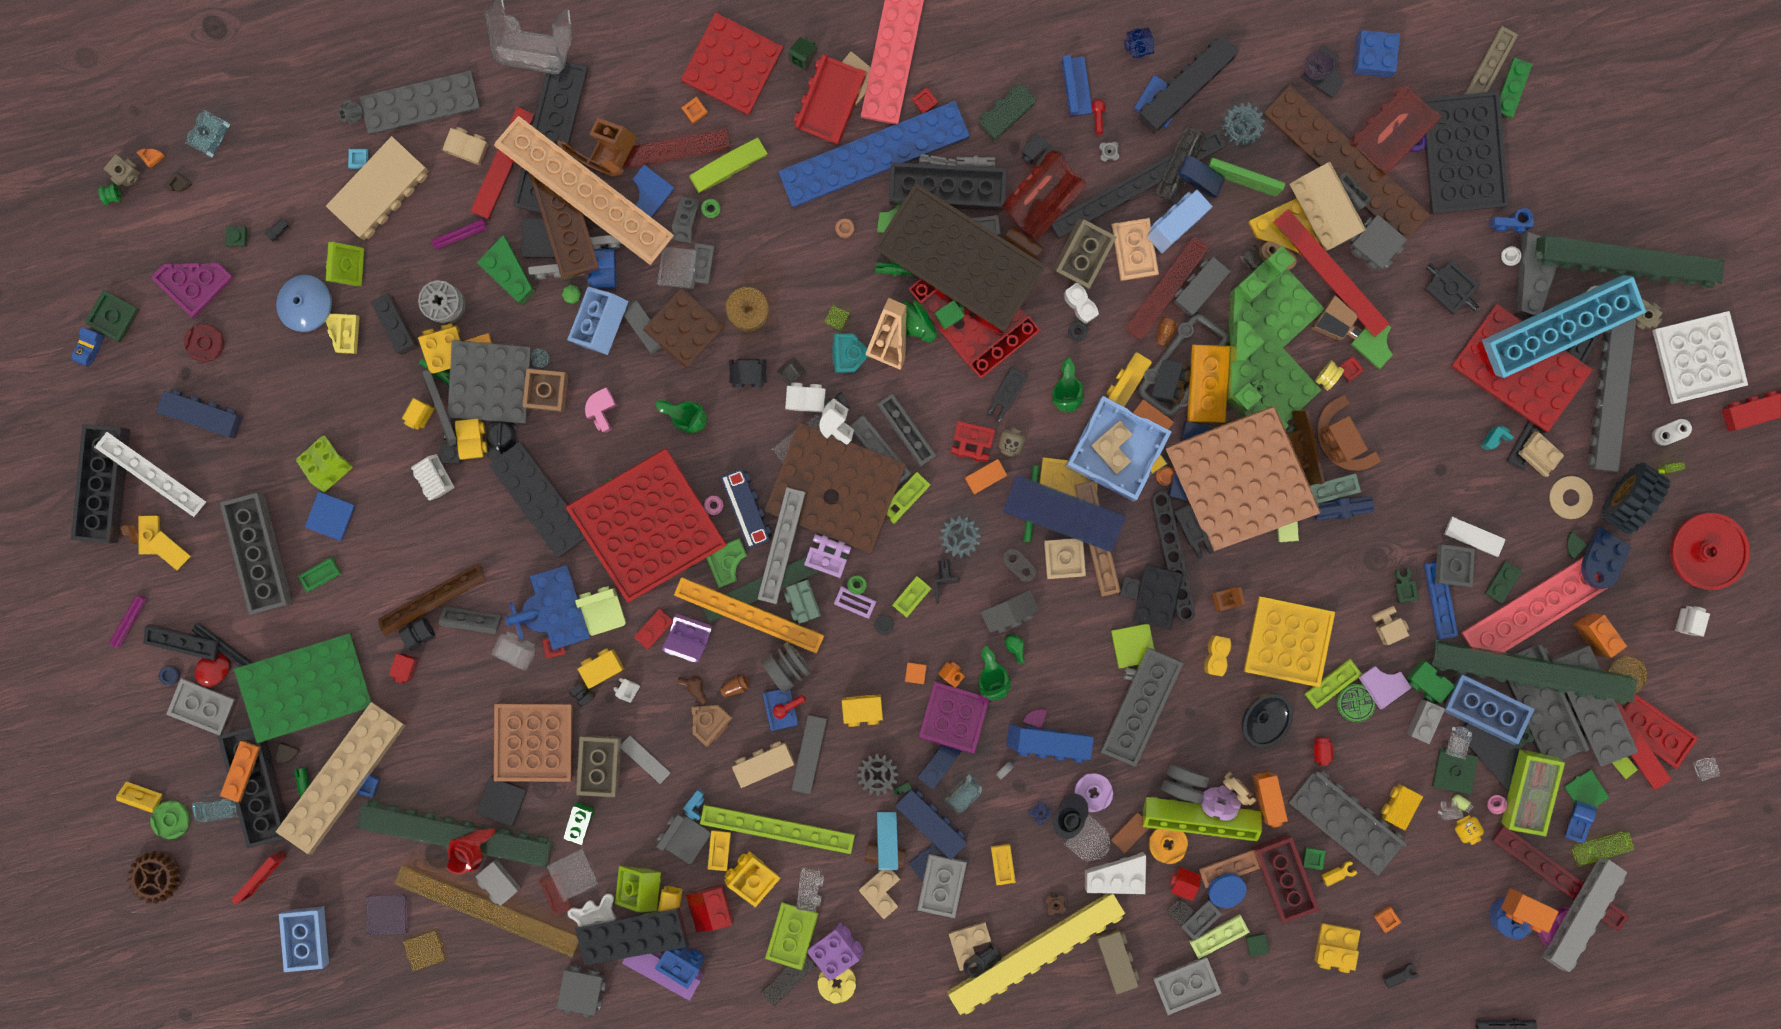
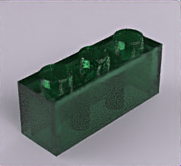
(1006, 112)

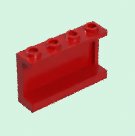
(830, 99)

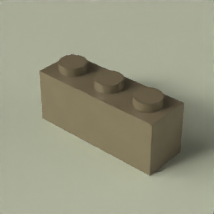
(1118, 960)

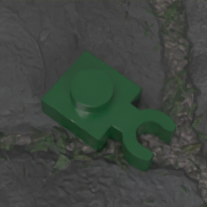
(1406, 589)

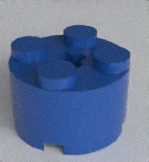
(1505, 924)

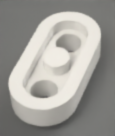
(1673, 432)

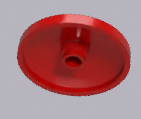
(1709, 551)

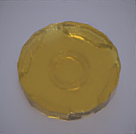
(1632, 667)

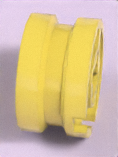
(1329, 375)

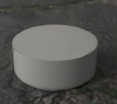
(1005, 770)

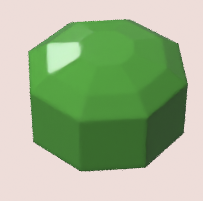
(572, 294)

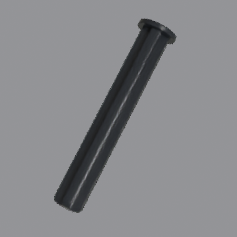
(224, 648)

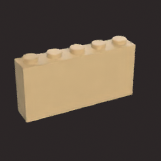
(378, 189)

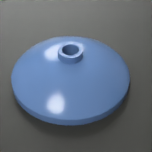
(313, 306)

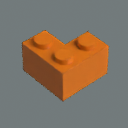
(1524, 908)

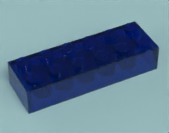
(1064, 513)

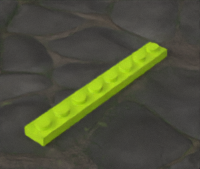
(777, 829)

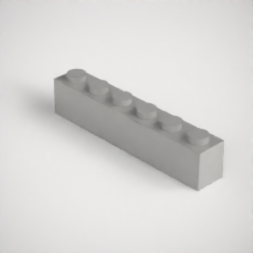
(1584, 914)

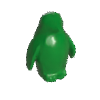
(918, 322)

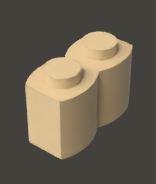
(465, 146)

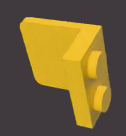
(437, 346)

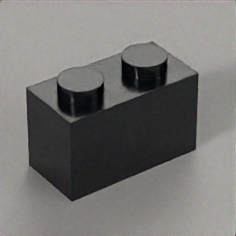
(1171, 382)

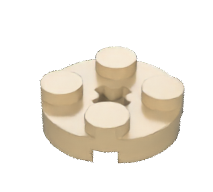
(1243, 793)

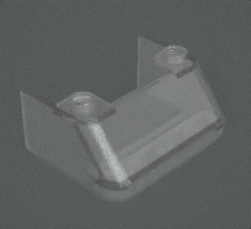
(524, 48)

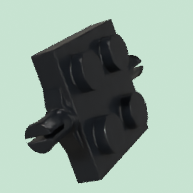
(1452, 287)

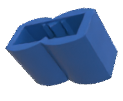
(606, 275)

